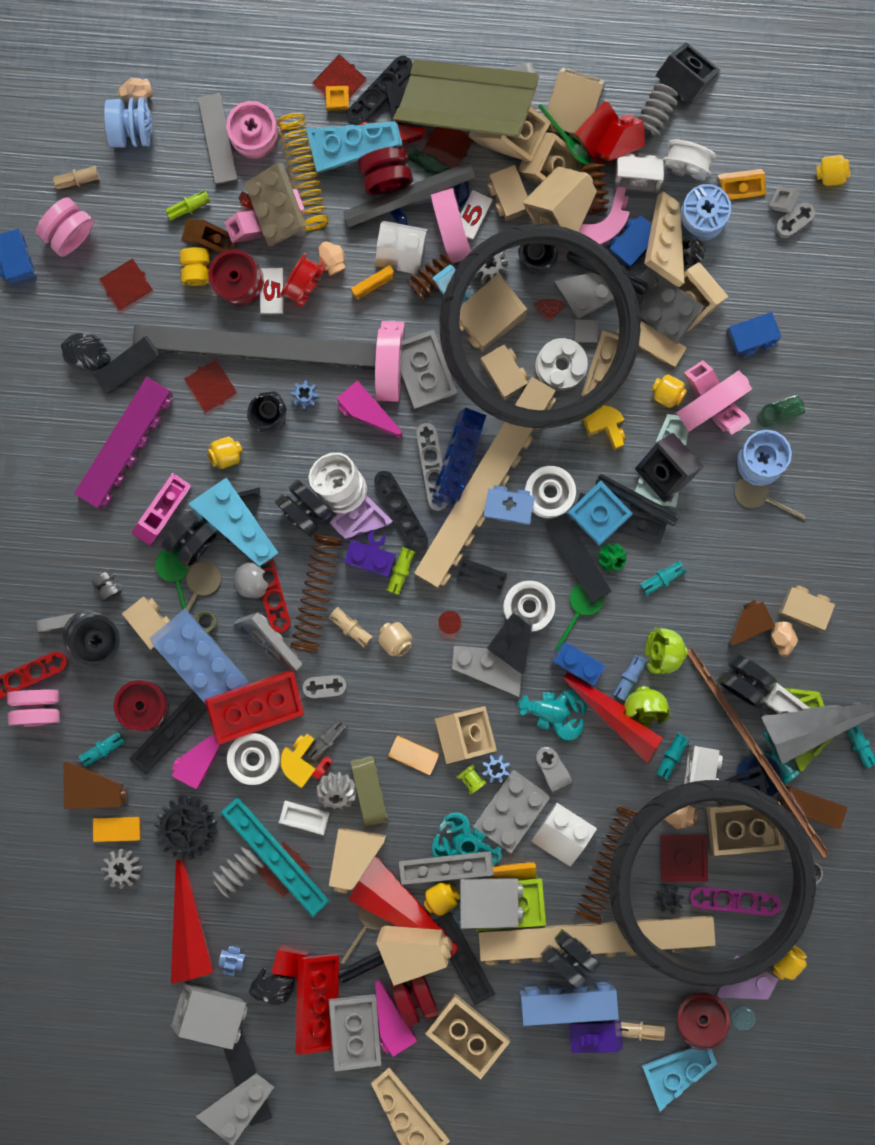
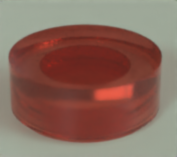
(449, 622)

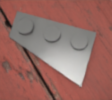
(585, 293)
(264, 635)
(486, 667)
(236, 1109)

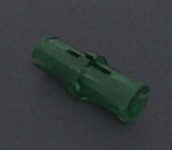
(428, 162)

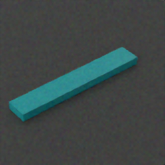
(275, 857)

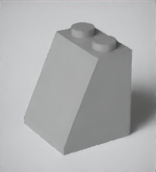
(491, 902)
(208, 1016)

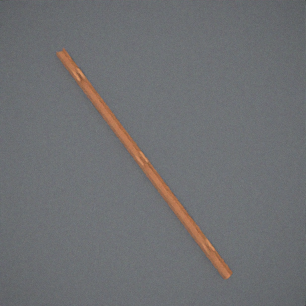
(758, 753)

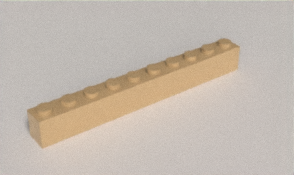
(491, 472)
(598, 938)

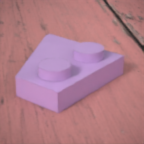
(360, 520)
(754, 988)

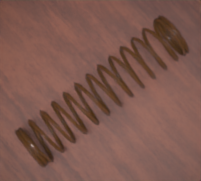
(306, 646)
(595, 919)

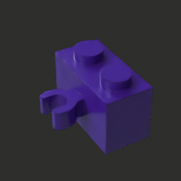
(370, 557)
(596, 1036)

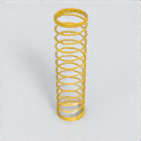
(319, 218)

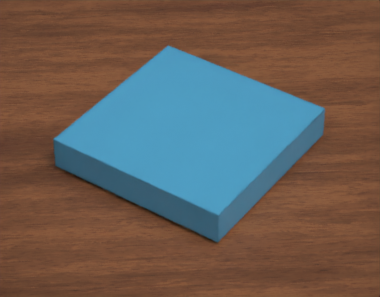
(599, 513)

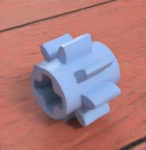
(493, 762)

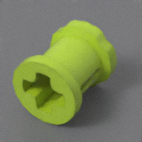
(471, 779)

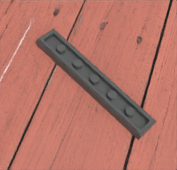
(409, 194)

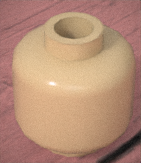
(395, 639)

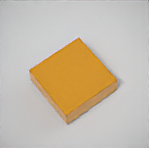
(337, 98)

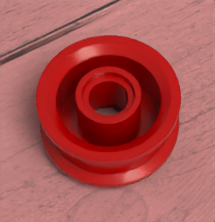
(302, 281)

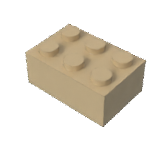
(741, 831)
(467, 1036)

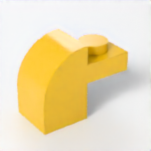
(606, 419)
(294, 765)

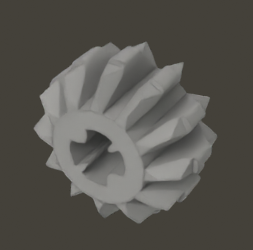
(498, 267)
(336, 791)
(114, 871)

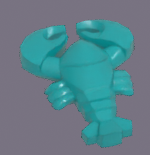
(556, 712)
(463, 841)

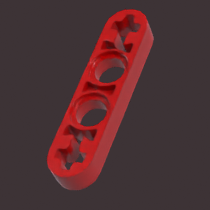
(275, 588)
(26, 678)

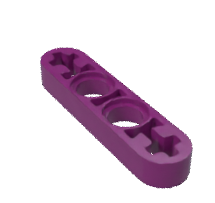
(734, 901)

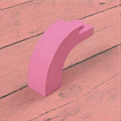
(451, 224)
(613, 224)
(245, 225)
(389, 361)
(701, 380)
(714, 400)

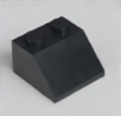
(687, 72)
(668, 467)

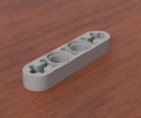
(427, 467)

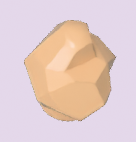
(135, 89)
(332, 257)
(783, 638)
(683, 818)

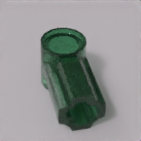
(781, 410)

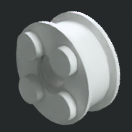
(689, 159)
(565, 350)
(563, 484)
(533, 592)
(239, 764)

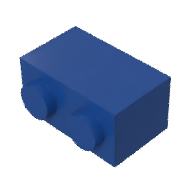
(632, 243)
(15, 257)
(754, 334)
(578, 663)

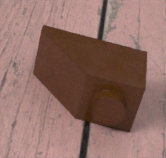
(206, 235)
(751, 622)

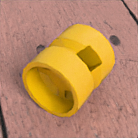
(194, 263)

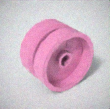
(261, 139)
(64, 226)
(33, 707)

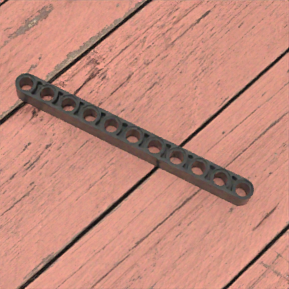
(258, 347)

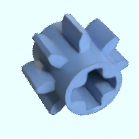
(303, 400)
(231, 961)

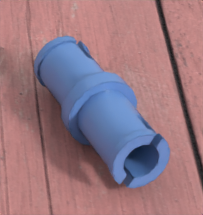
(629, 678)

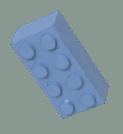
(197, 657)
(568, 1004)

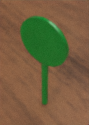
(574, 146)
(172, 571)
(581, 605)

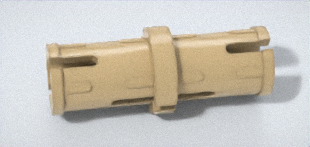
(350, 627)

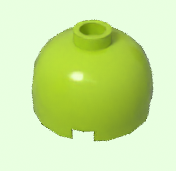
(665, 651)
(647, 706)

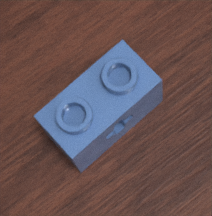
(496, 510)

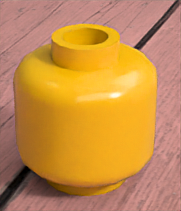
(833, 170)
(669, 391)
(224, 453)
(441, 898)
(791, 964)

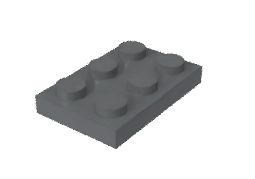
(667, 306)

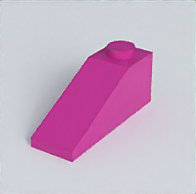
(364, 409)
(161, 509)
(196, 763)
(393, 1030)

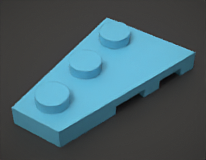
(676, 1072)

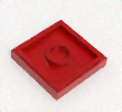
(594, 129)

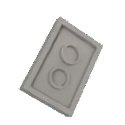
(425, 370)
(512, 811)
(354, 1032)

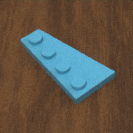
(347, 144)
(232, 518)

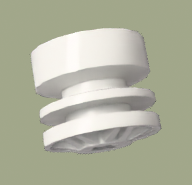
(338, 482)

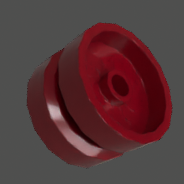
(385, 170)
(236, 277)
(154, 710)
(413, 997)
(700, 1035)

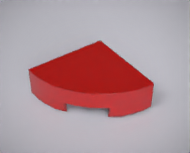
(322, 767)

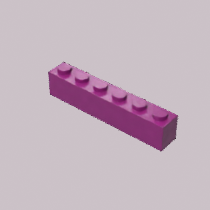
(123, 444)

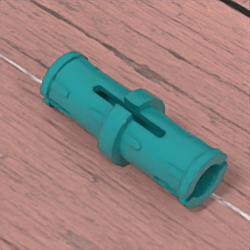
(662, 578)
(861, 746)
(102, 749)
(672, 756)

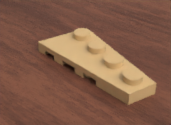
(665, 240)
(405, 1113)

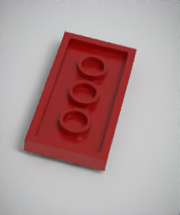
(254, 707)
(315, 985)

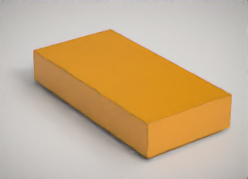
(373, 282)
(116, 829)

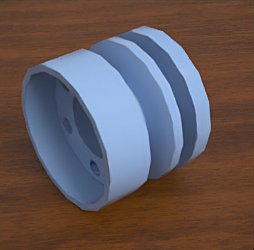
(126, 123)
(698, 222)
(767, 446)

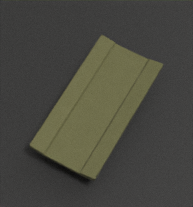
(467, 98)

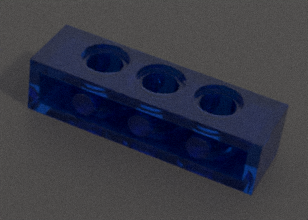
(459, 456)

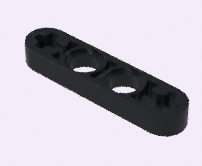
(377, 89)
(403, 509)

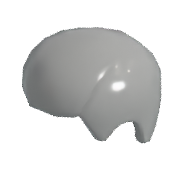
(250, 581)

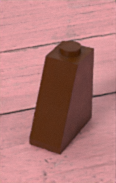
(91, 789)
(816, 808)

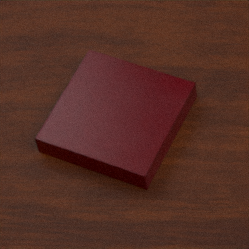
(684, 858)

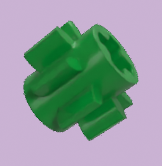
(612, 557)

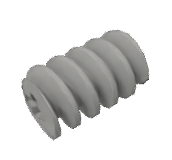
(656, 108)
(236, 871)

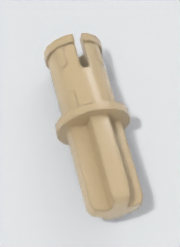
(76, 178)
(643, 1031)

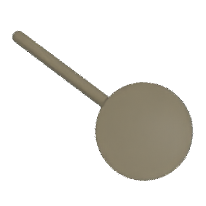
(754, 496)
(203, 580)
(369, 921)

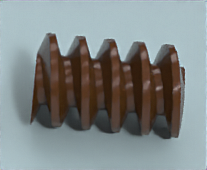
(598, 202)
(424, 283)

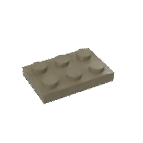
(275, 204)

